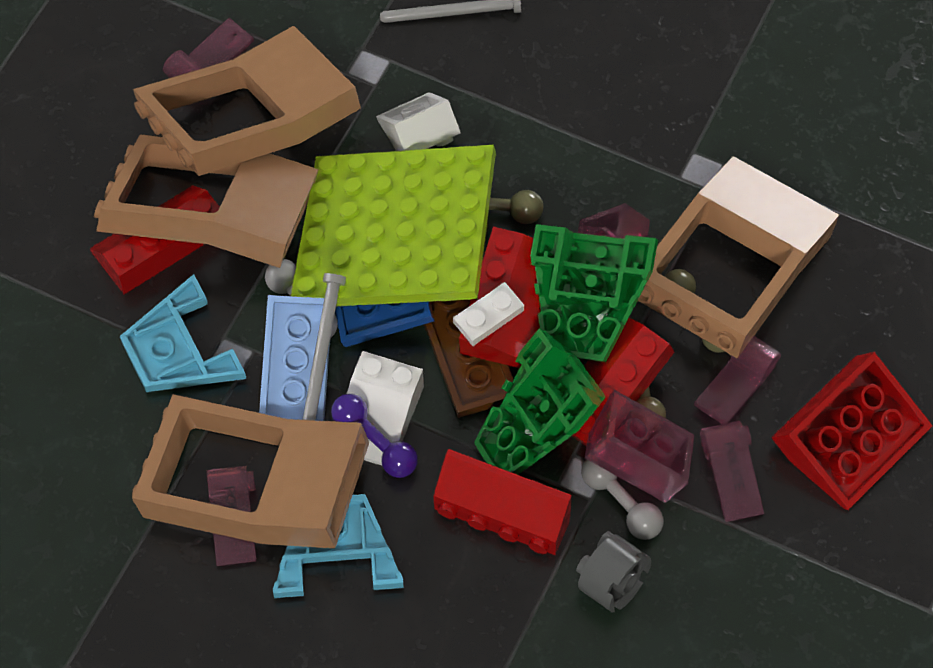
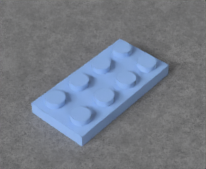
(289, 356)

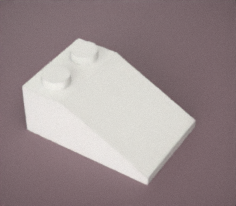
(390, 395)

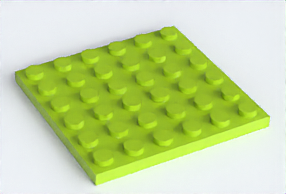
(397, 225)

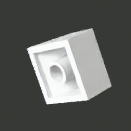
(420, 123)

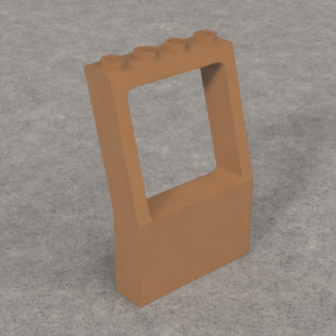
(282, 73)
(759, 216)
(253, 220)
(304, 491)

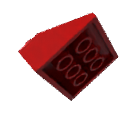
(507, 261)
(853, 430)

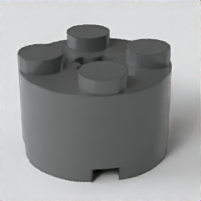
(612, 572)

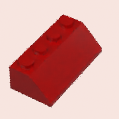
(136, 259)
(629, 368)
(502, 502)

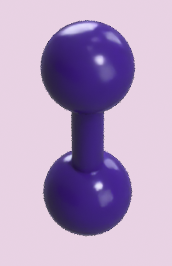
(398, 458)

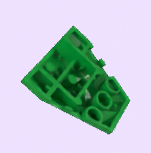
(588, 286)
(541, 406)

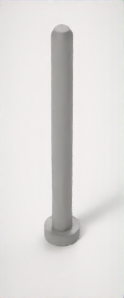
(449, 10)
(319, 361)

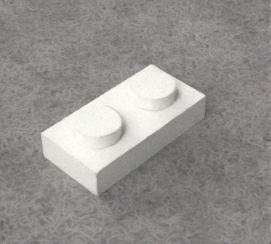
(488, 314)

